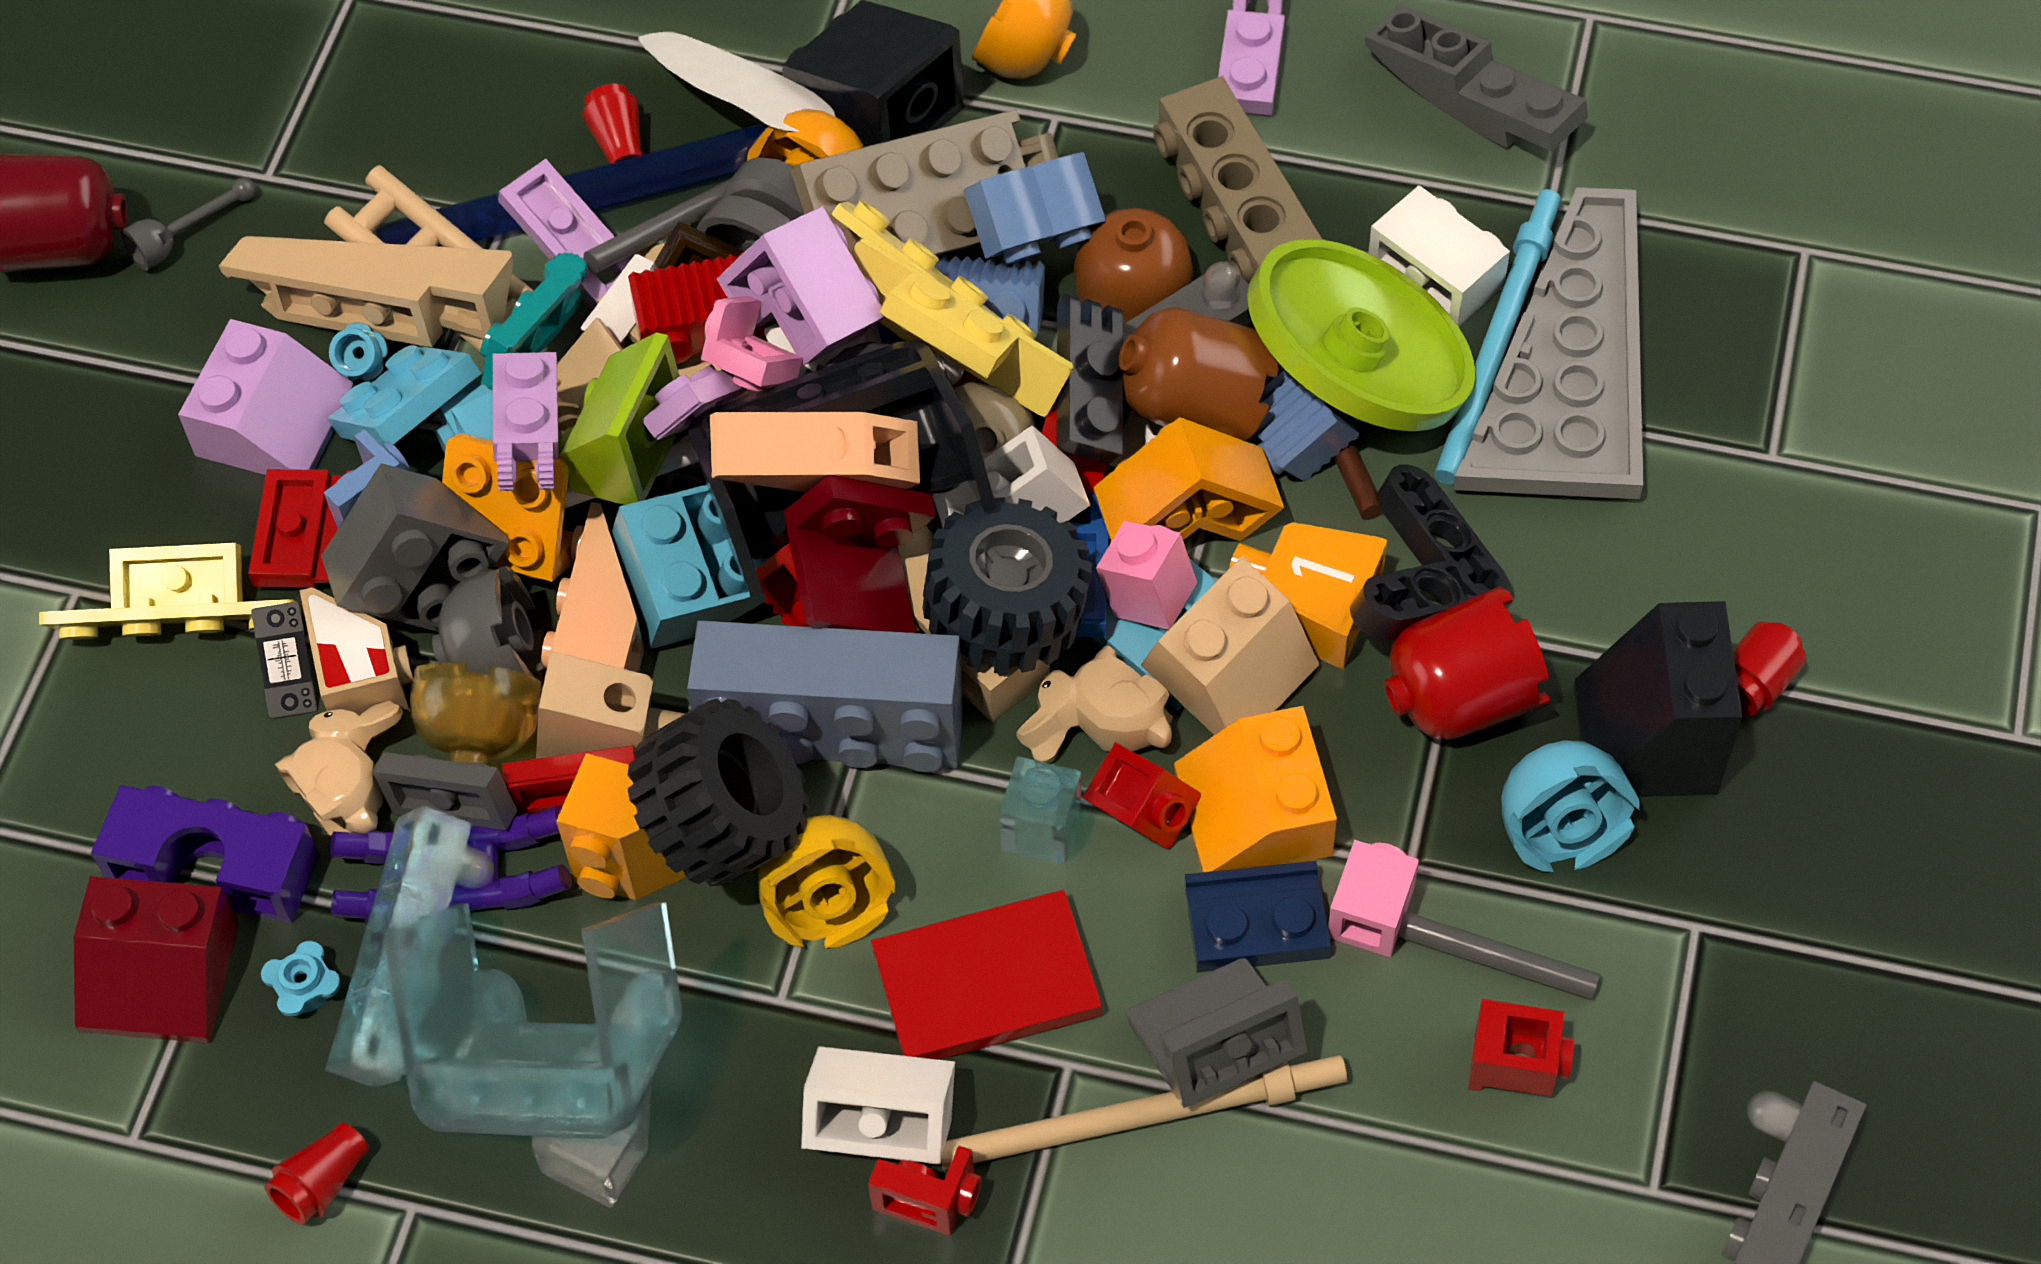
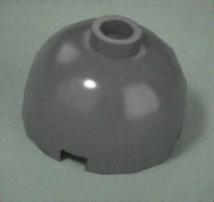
(488, 626)

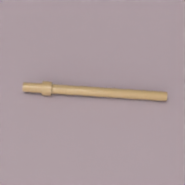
(1273, 1086)

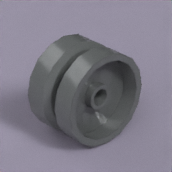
(753, 203)

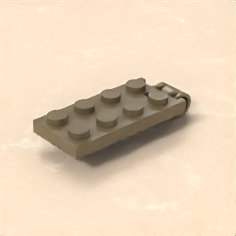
(922, 178)

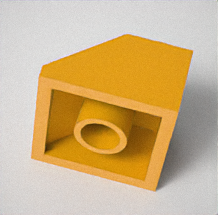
(1259, 794)
(603, 838)

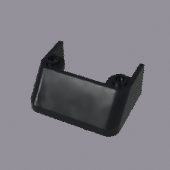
(890, 382)

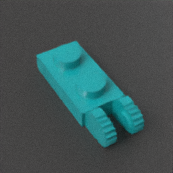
(537, 314)

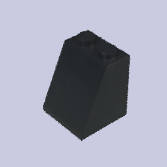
(883, 71)
(1666, 700)

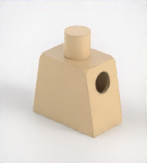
(594, 707)

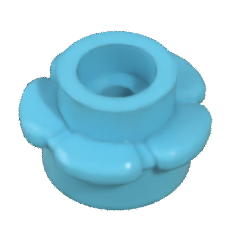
(343, 352)

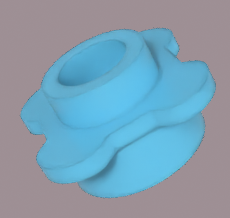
(309, 994)

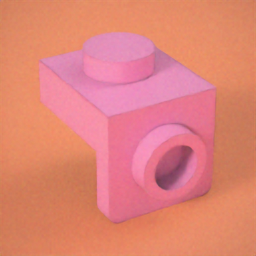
(735, 349)

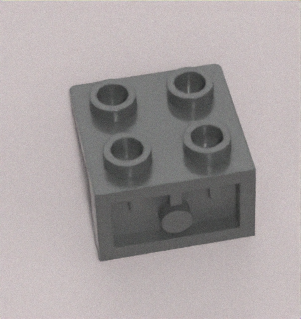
(1219, 1030)

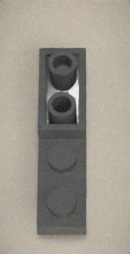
(1464, 81)

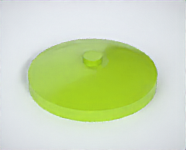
(1361, 335)

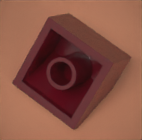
(151, 958)

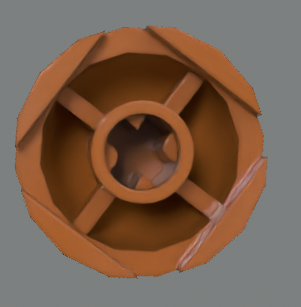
(1132, 261)

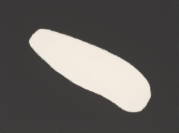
(733, 78)

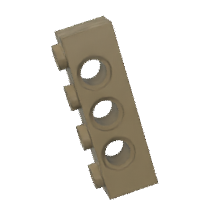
(1229, 174)

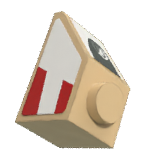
(354, 656)

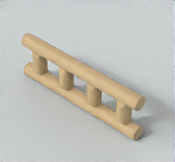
(433, 232)

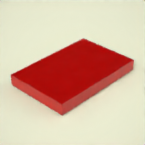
(986, 977)

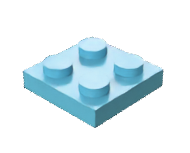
(404, 395)

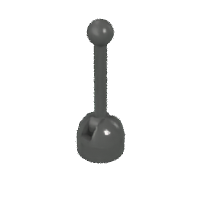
(151, 241)

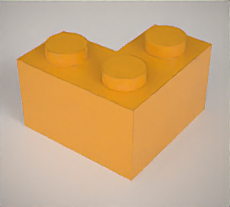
(1190, 482)

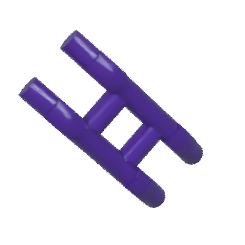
(507, 892)

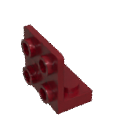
(849, 556)

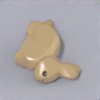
(1105, 702)
(336, 771)

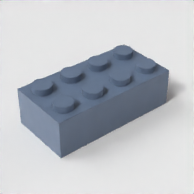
(839, 690)

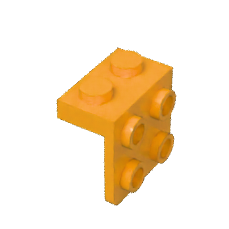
(526, 514)

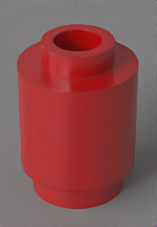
(1766, 664)

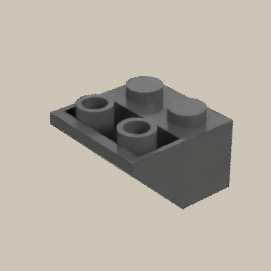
(408, 548)

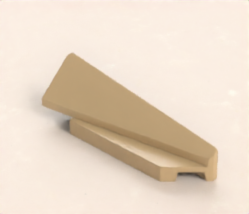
(390, 287)

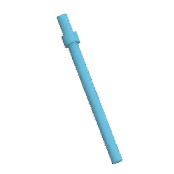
(1531, 248)

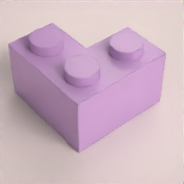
(806, 285)

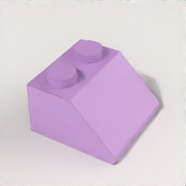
(262, 402)

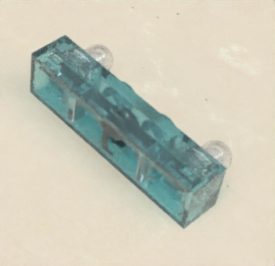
(418, 878)

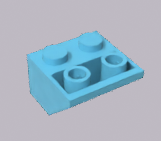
(679, 565)

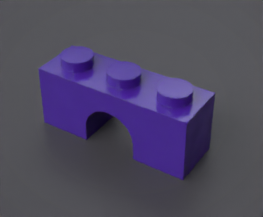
(158, 833)

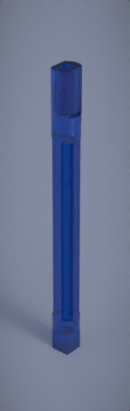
(603, 184)

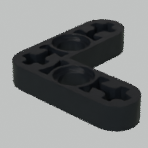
(1453, 575)

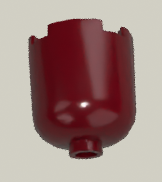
(56, 212)

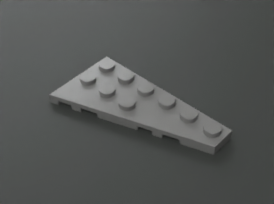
(1571, 381)

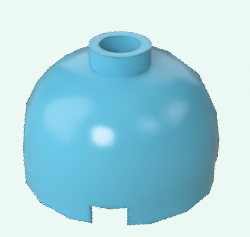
(1567, 805)

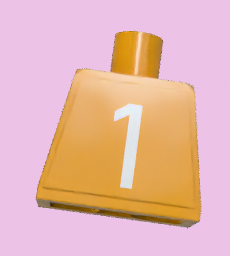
(1321, 578)

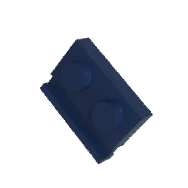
(1257, 915)

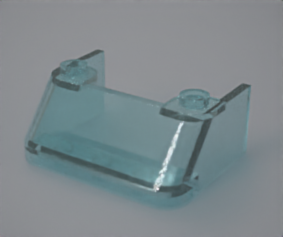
(490, 1071)

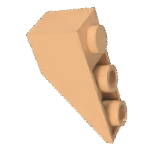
(805, 447)
(595, 603)

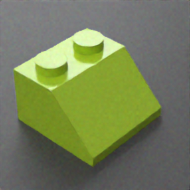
(610, 446)

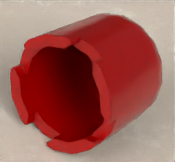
(1466, 668)

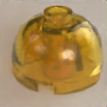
(473, 712)

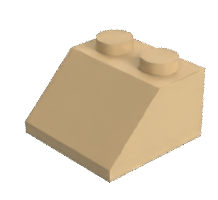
(1233, 650)

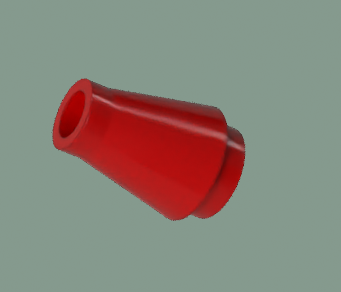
(614, 121)
(314, 1175)

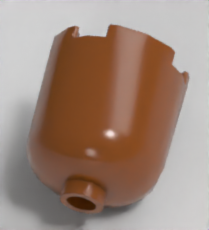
(1197, 371)

